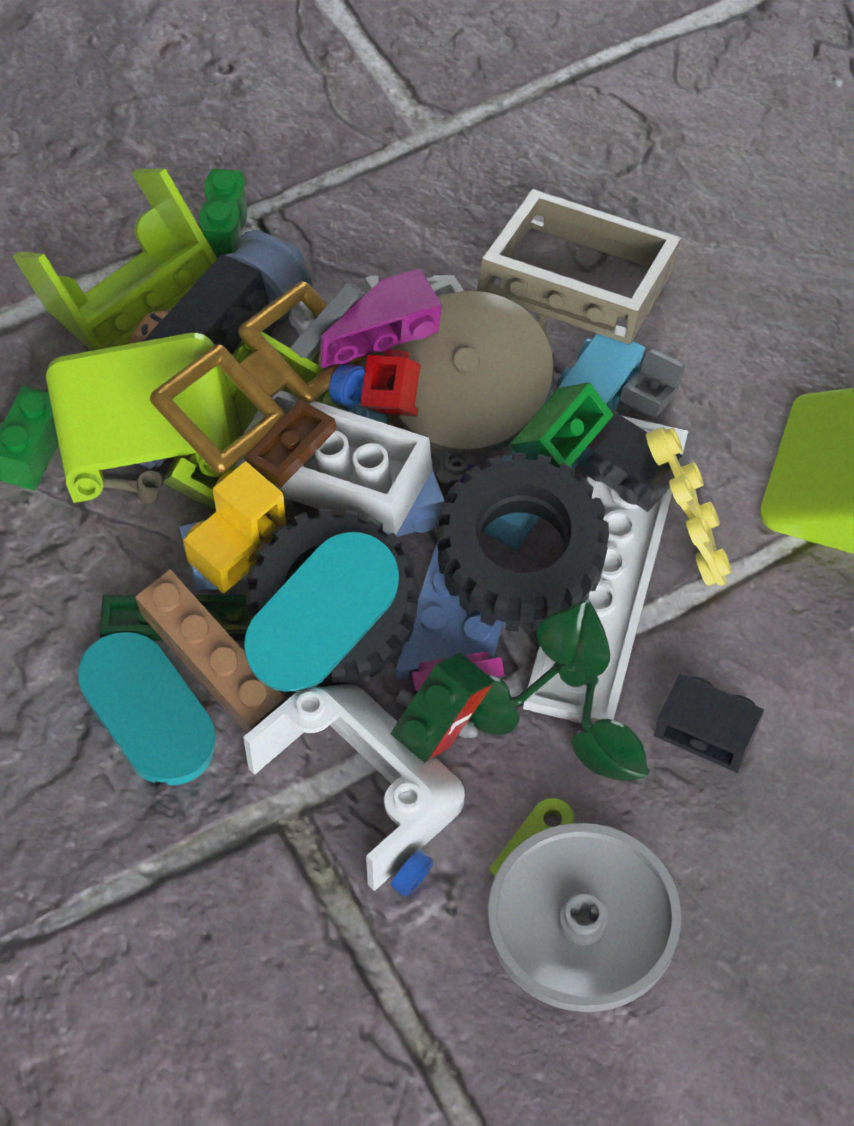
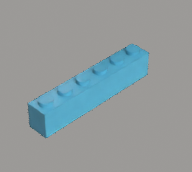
(608, 368)

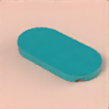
(321, 612)
(147, 708)

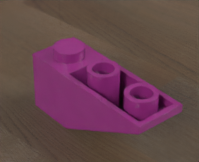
(386, 316)

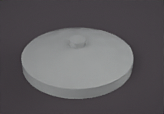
(584, 917)

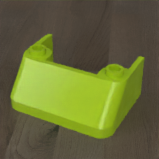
(153, 281)

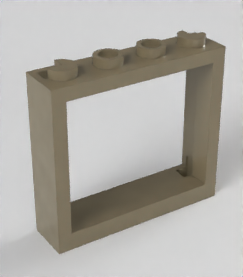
(568, 298)

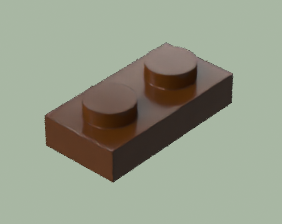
(291, 443)

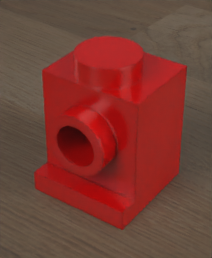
(391, 384)

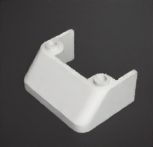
(420, 795)

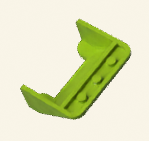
(107, 412)
(814, 472)

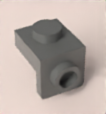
(654, 384)

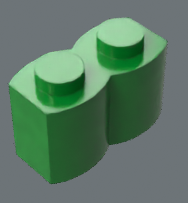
(224, 210)

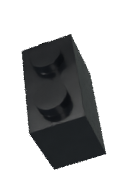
(625, 463)
(709, 722)

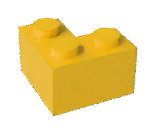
(244, 519)

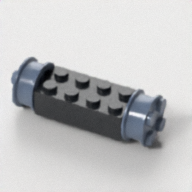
(234, 292)

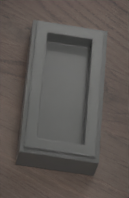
(310, 340)

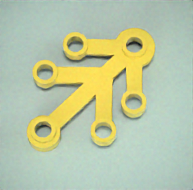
(711, 562)

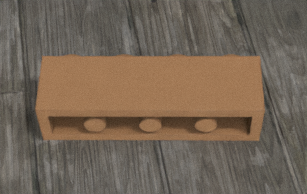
(207, 650)

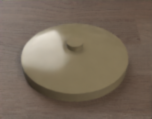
(479, 374)

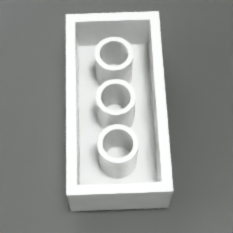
(359, 467)

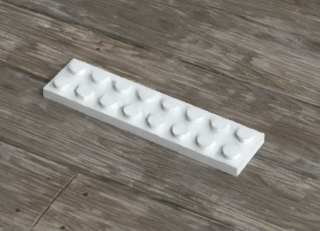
(617, 600)

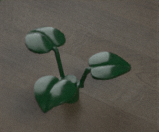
(580, 654)

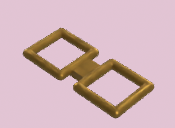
(257, 377)

